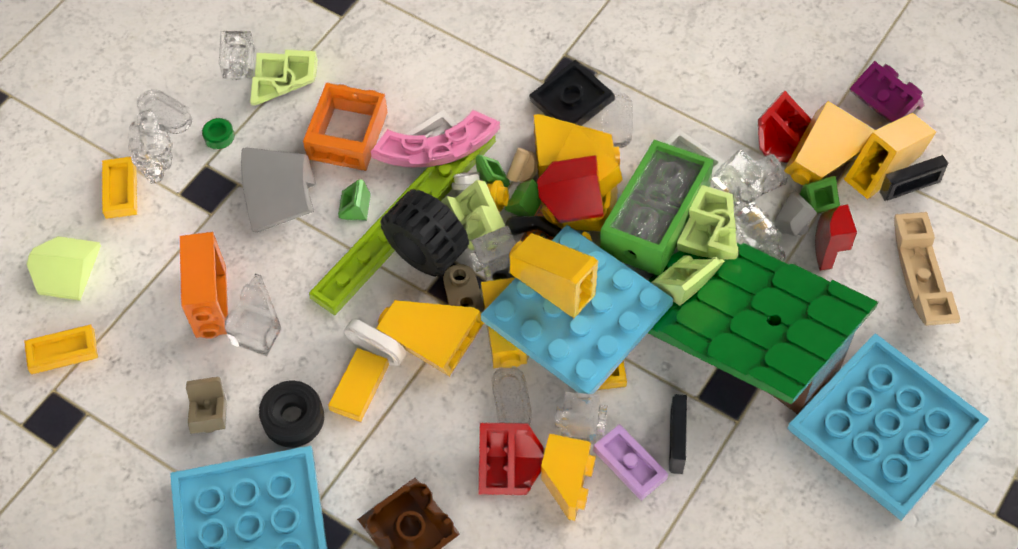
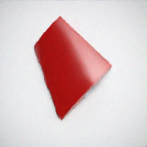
(834, 234)

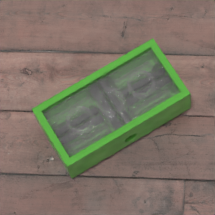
(655, 207)

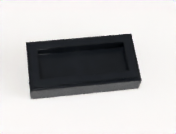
(913, 178)
(678, 425)

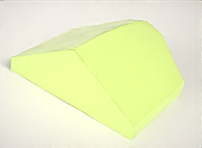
(62, 266)
(687, 277)

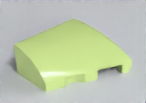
(282, 74)
(475, 210)
(710, 226)

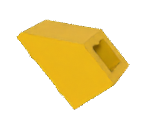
(564, 472)

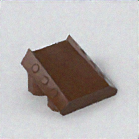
(409, 520)

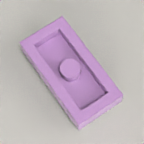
(630, 462)

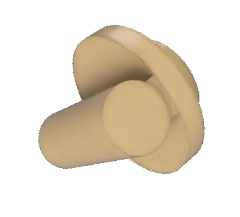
(523, 166)

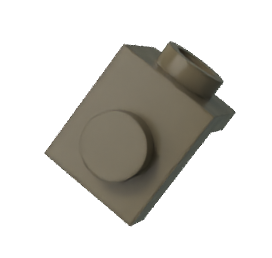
(206, 405)

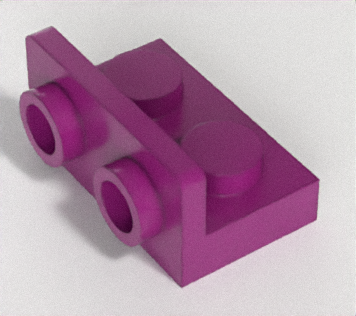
(886, 93)

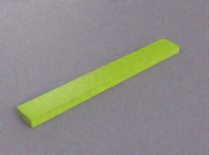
(373, 248)

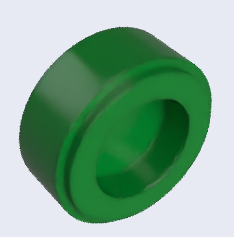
(218, 133)

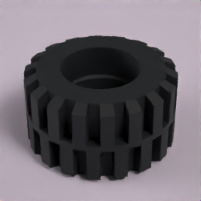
(424, 232)

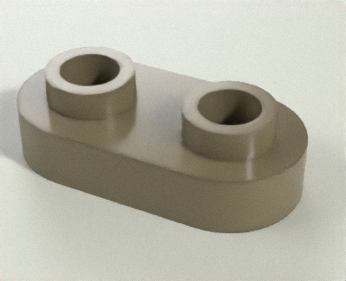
(462, 291)

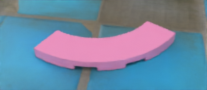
(437, 150)

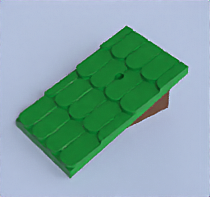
(767, 324)

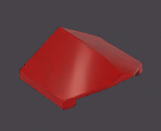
(782, 127)
(572, 189)
(508, 458)

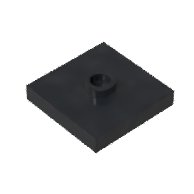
(572, 95)

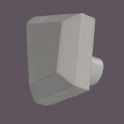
(795, 215)

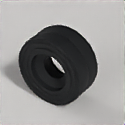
(287, 395)

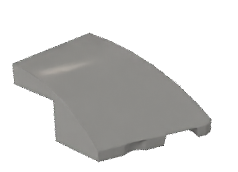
(275, 186)

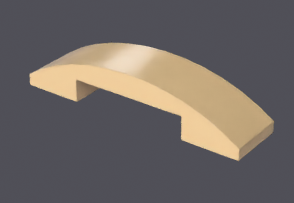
(922, 270)

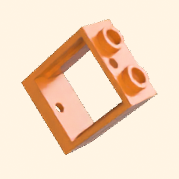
(340, 150)
(203, 284)

